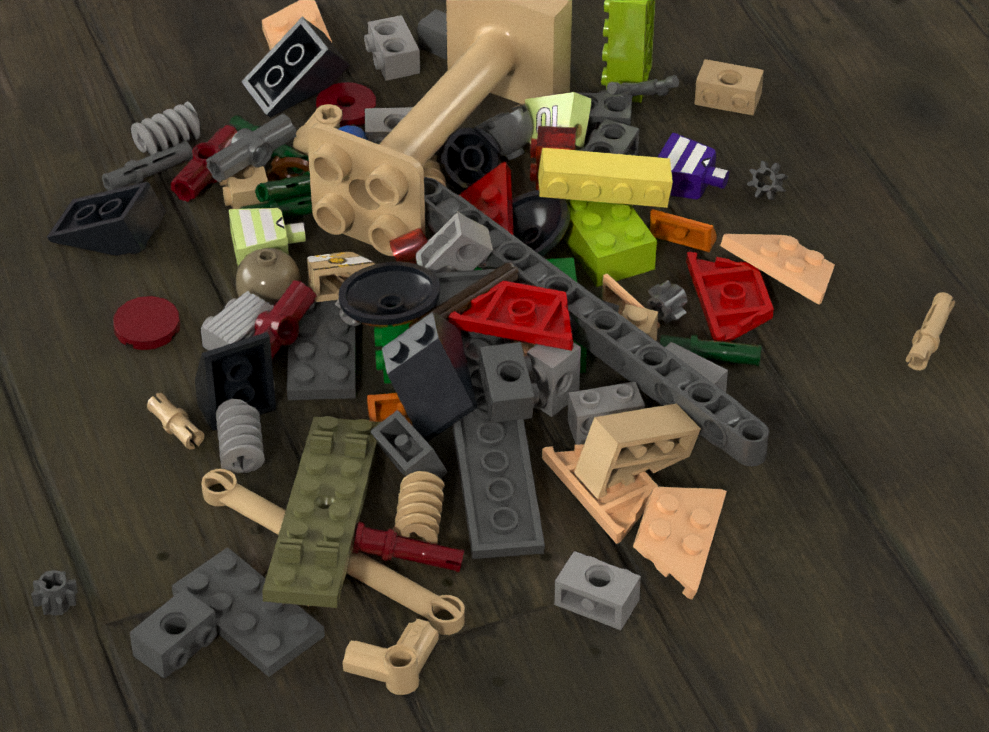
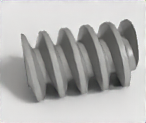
(166, 128)
(239, 437)

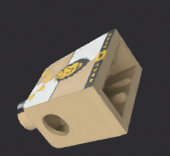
(330, 270)

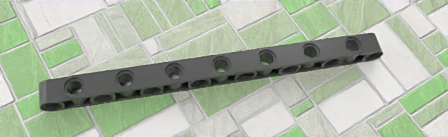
(615, 338)

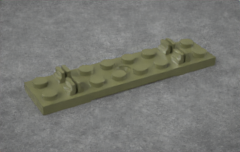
(322, 514)

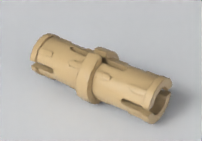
(175, 421)

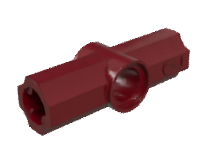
(196, 174)
(284, 318)

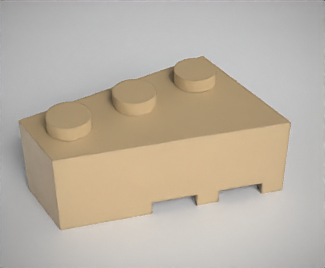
(632, 443)

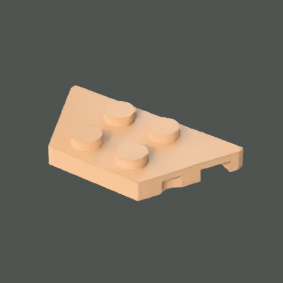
(282, 21)
(784, 260)
(616, 510)
(679, 532)

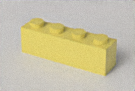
(605, 177)

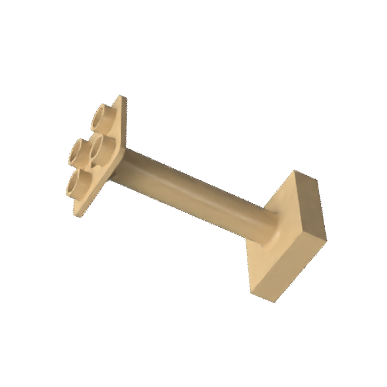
(491, 48)

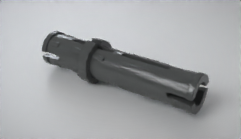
(136, 171)

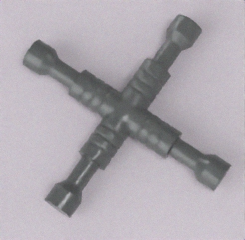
(649, 87)

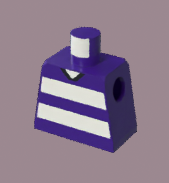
(692, 167)

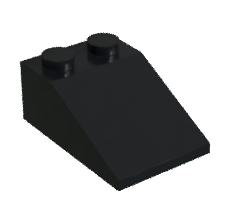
(295, 69)
(110, 220)
(236, 372)
(431, 375)

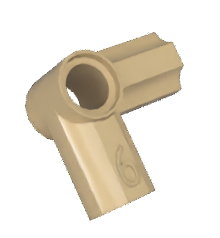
(398, 664)

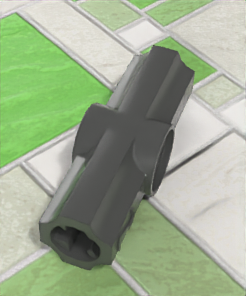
(251, 148)

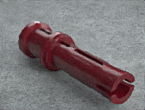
(390, 545)

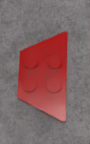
(493, 196)
(730, 296)
(519, 314)

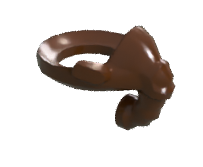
(279, 167)

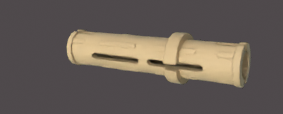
(927, 338)

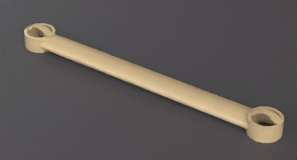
(360, 565)

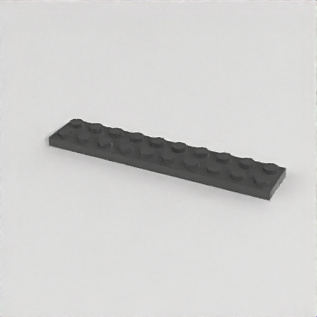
(492, 458)

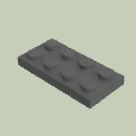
(322, 356)
(261, 631)

